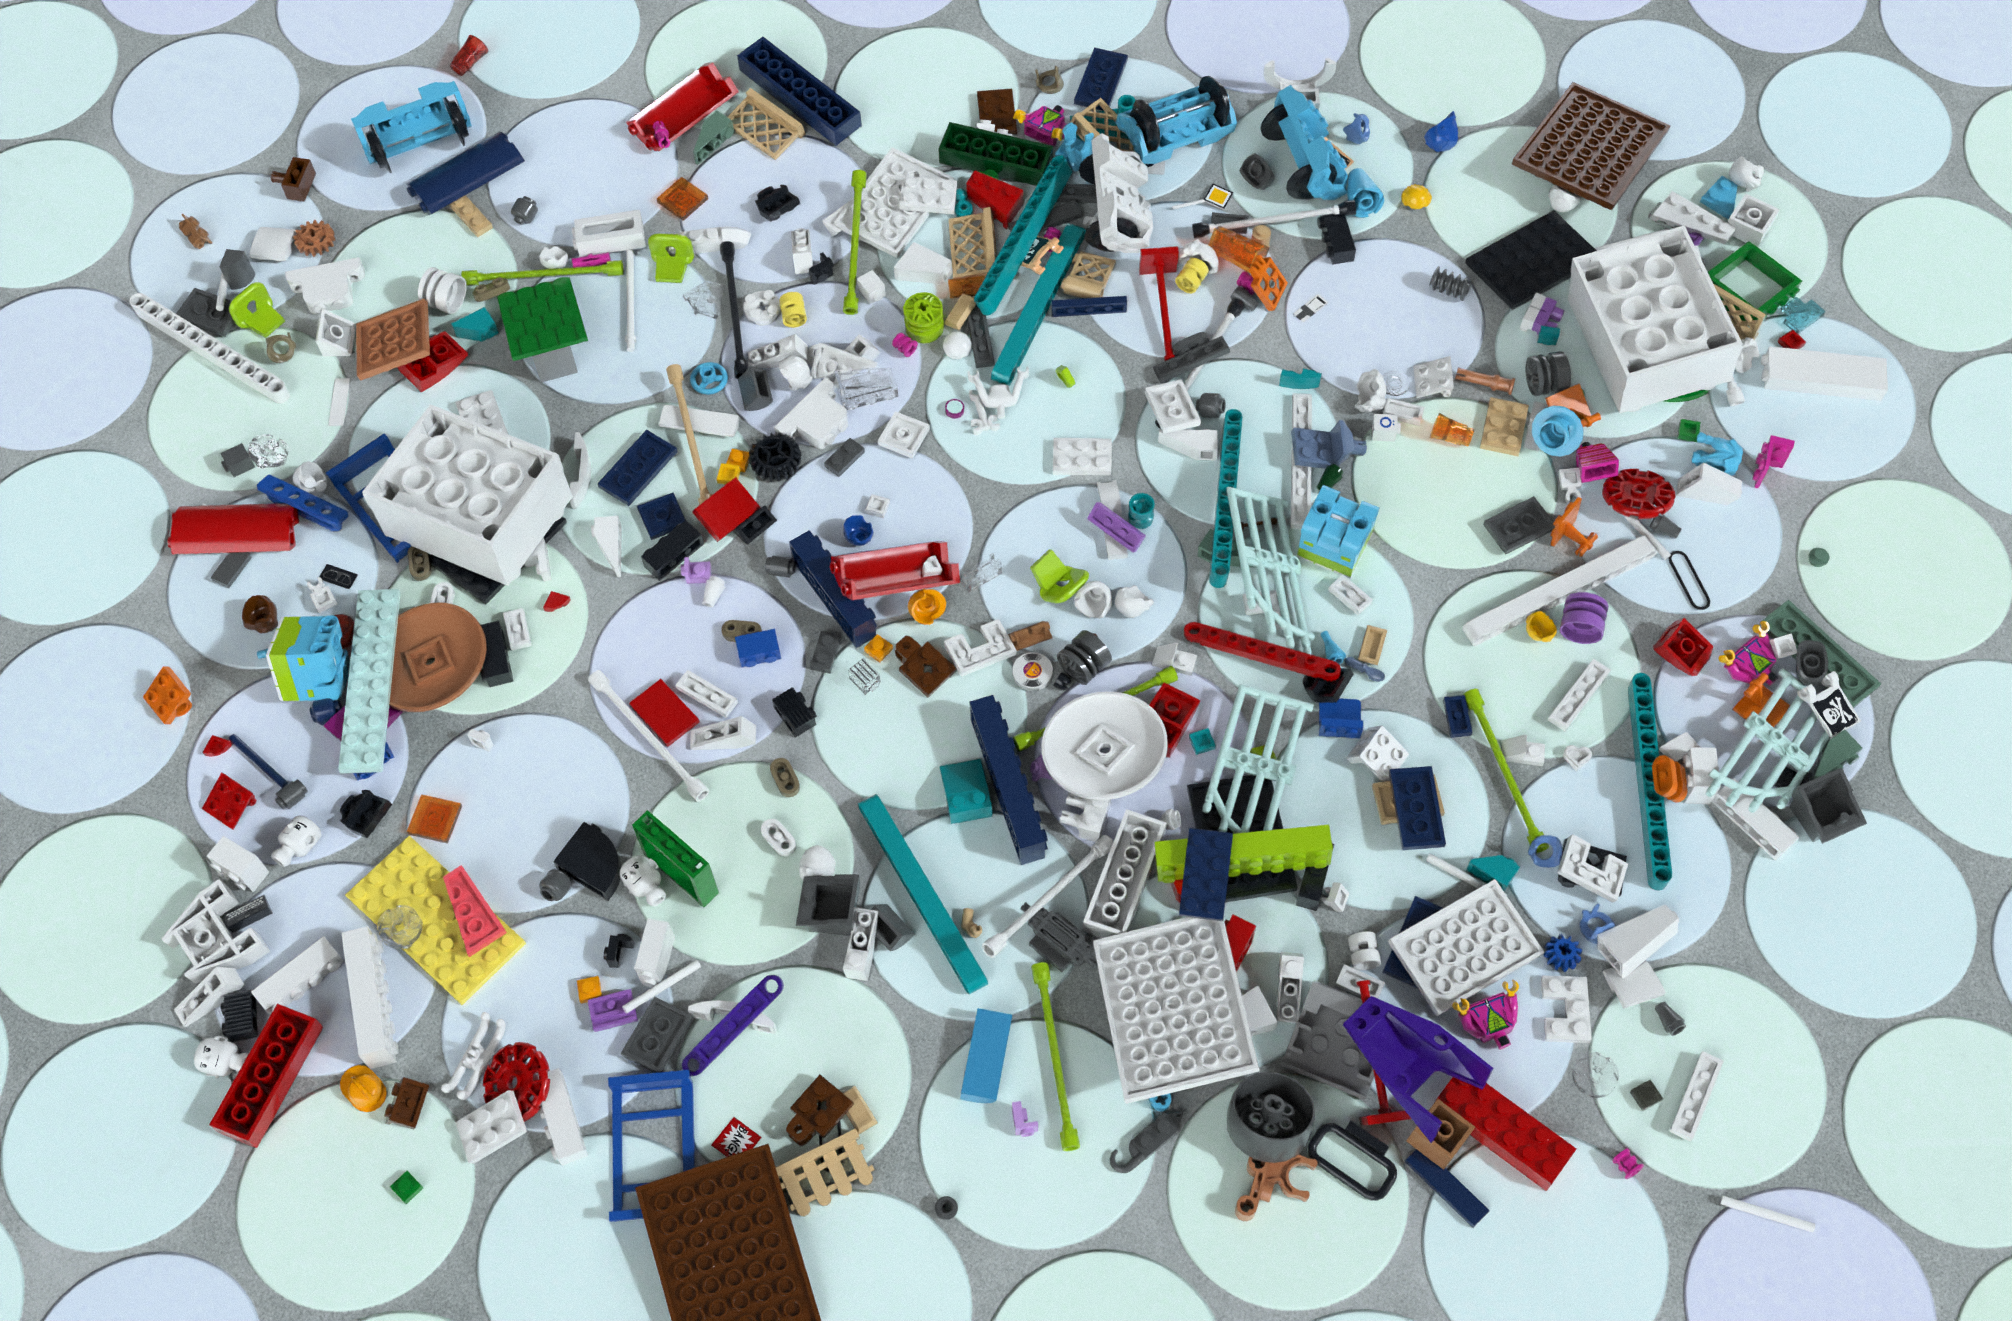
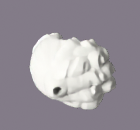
(1201, 251)
(1371, 392)

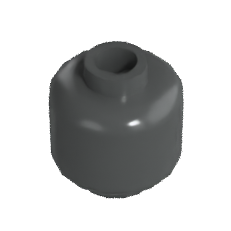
(524, 210)
(1211, 405)
(555, 885)

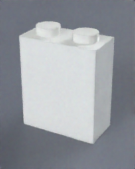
(654, 952)

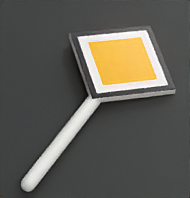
(1215, 196)

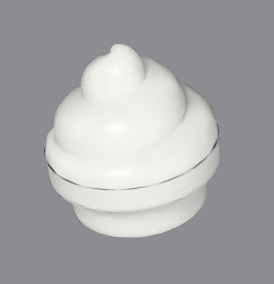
(1172, 819)

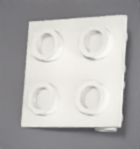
(1434, 377)

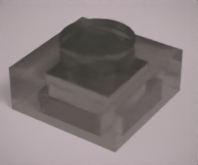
(1646, 1095)

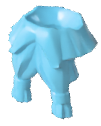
(1073, 148)
(1725, 458)

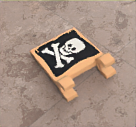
(1038, 250)

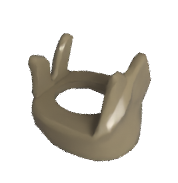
(1055, 87)
(280, 358)

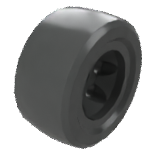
(1273, 1101)

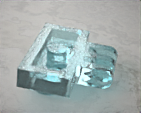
(1801, 314)

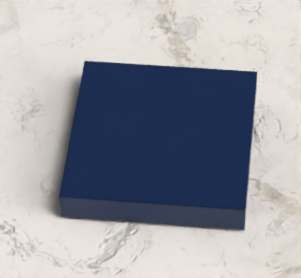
(661, 515)

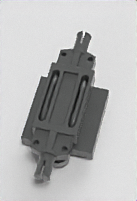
(1059, 940)

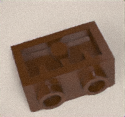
(407, 1103)

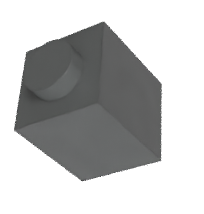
(237, 460)

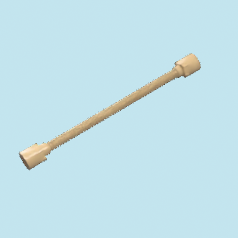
(676, 377)

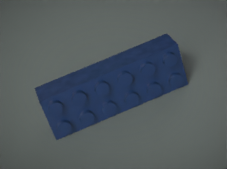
(814, 564)

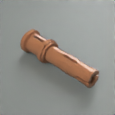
(1494, 382)

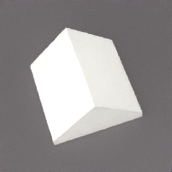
(334, 335)

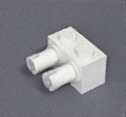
(1091, 821)

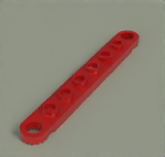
(1262, 651)

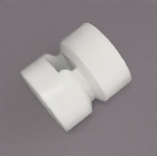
(1364, 951)

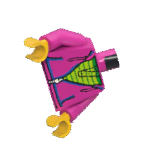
(1043, 124)
(1752, 658)
(1491, 1017)

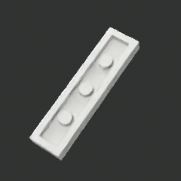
(1579, 695)
(1696, 1096)

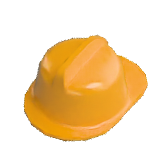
(363, 1088)

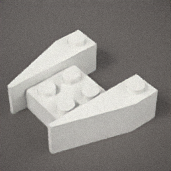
(208, 939)

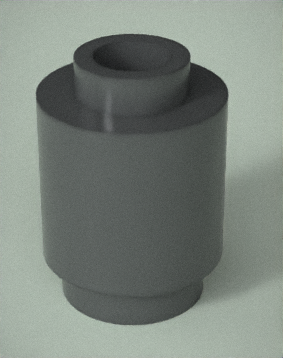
(780, 566)
(291, 794)

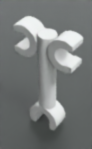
(983, 424)

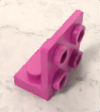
(1773, 454)

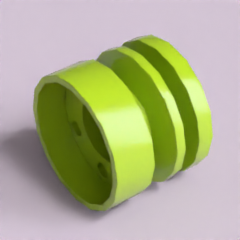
(923, 317)

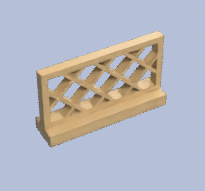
(775, 114)
(1086, 127)
(988, 241)
(1745, 310)

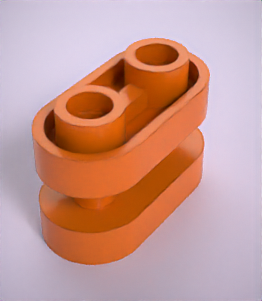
(1669, 779)

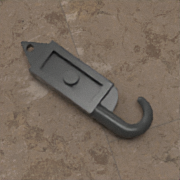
(1149, 1141)

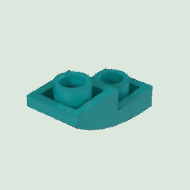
(1306, 380)

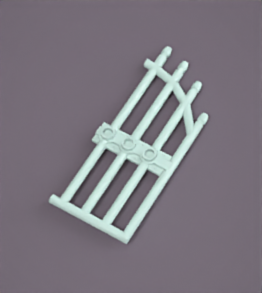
(1269, 560)
(1775, 740)
(1254, 764)

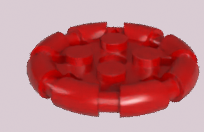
(1653, 488)
(527, 1079)

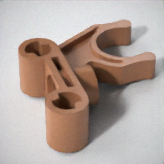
(1266, 1178)

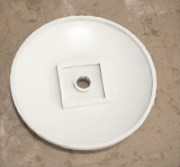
(1101, 721)

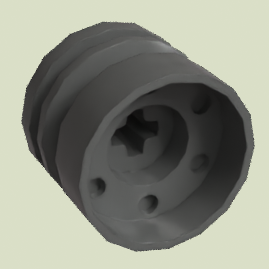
(1548, 373)
(1084, 657)

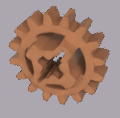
(314, 238)

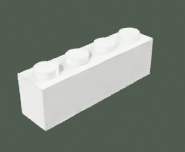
(1761, 825)
(298, 975)
(562, 1121)

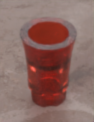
(468, 55)

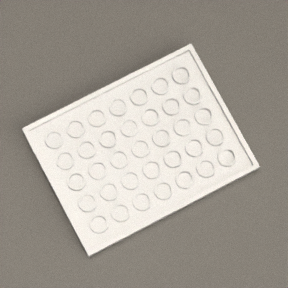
(1174, 1007)

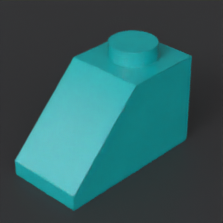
(475, 326)
(1494, 867)

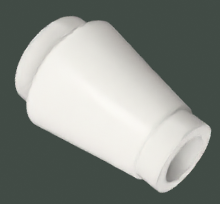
(713, 590)

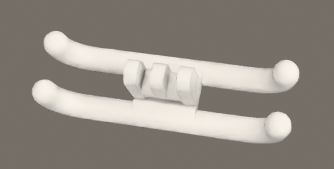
(476, 1057)

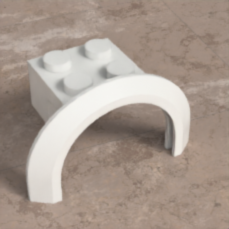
(1304, 86)

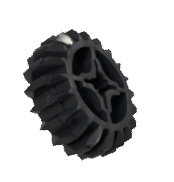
(777, 464)

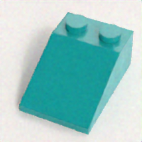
(966, 791)

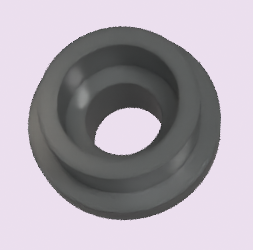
(946, 1200)

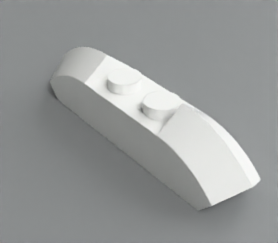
(710, 239)

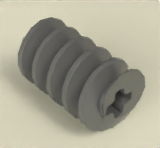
(1450, 283)

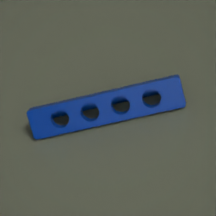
(331, 521)

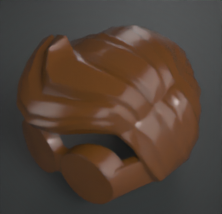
(260, 614)

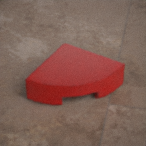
(556, 601)
(216, 746)

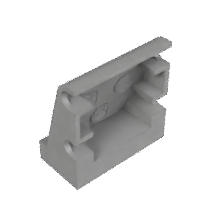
(1324, 1047)

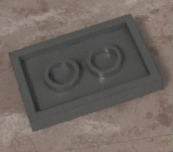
(202, 312)
(1519, 525)
(657, 1035)

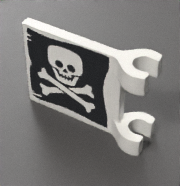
(1830, 706)

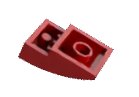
(443, 359)
(726, 509)
(1175, 711)

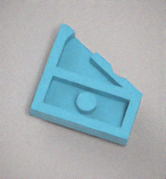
(1721, 197)

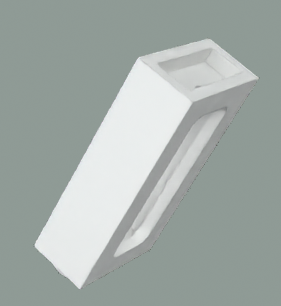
(608, 241)

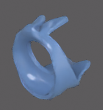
(1354, 130)
(1556, 856)
(1589, 934)

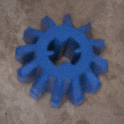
(1570, 956)

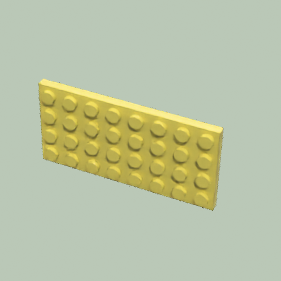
(416, 880)

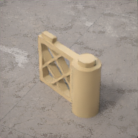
(1086, 285)

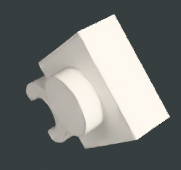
(1570, 481)
(321, 596)

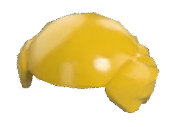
(1416, 196)
(1540, 627)

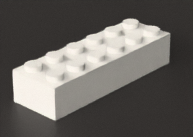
(1124, 876)
(369, 997)

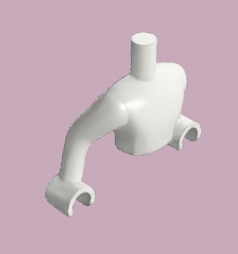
(999, 395)

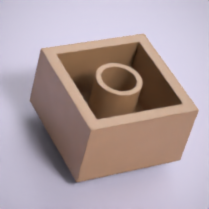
(1449, 1138)

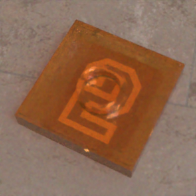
(682, 198)
(434, 818)

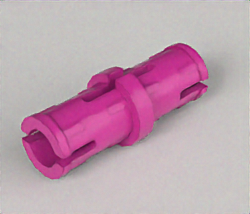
(661, 134)
(591, 260)

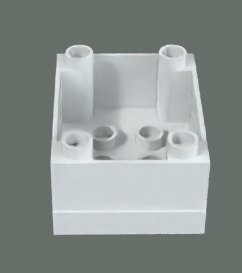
(1653, 319)
(469, 494)

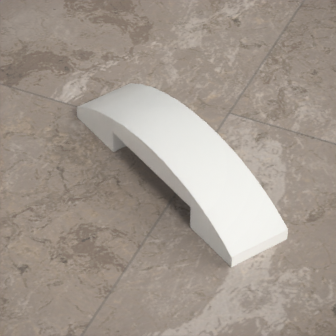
(581, 487)
(706, 1011)

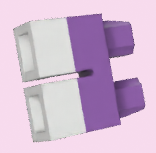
(1540, 312)

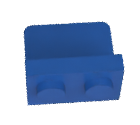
(1341, 719)

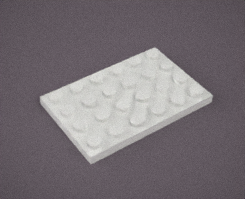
(880, 216)
(1465, 947)

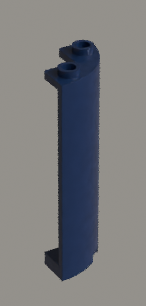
(464, 173)

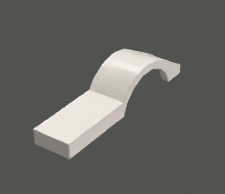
(1110, 497)

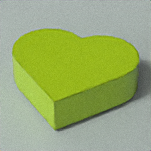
(1065, 375)

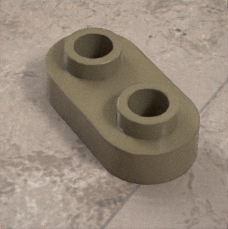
(491, 290)
(419, 564)
(740, 628)
(786, 778)

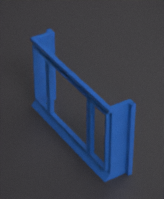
(351, 468)
(641, 1083)

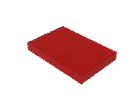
(664, 712)

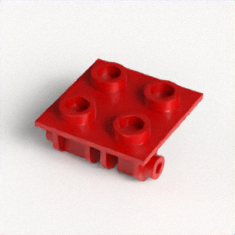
(228, 801)

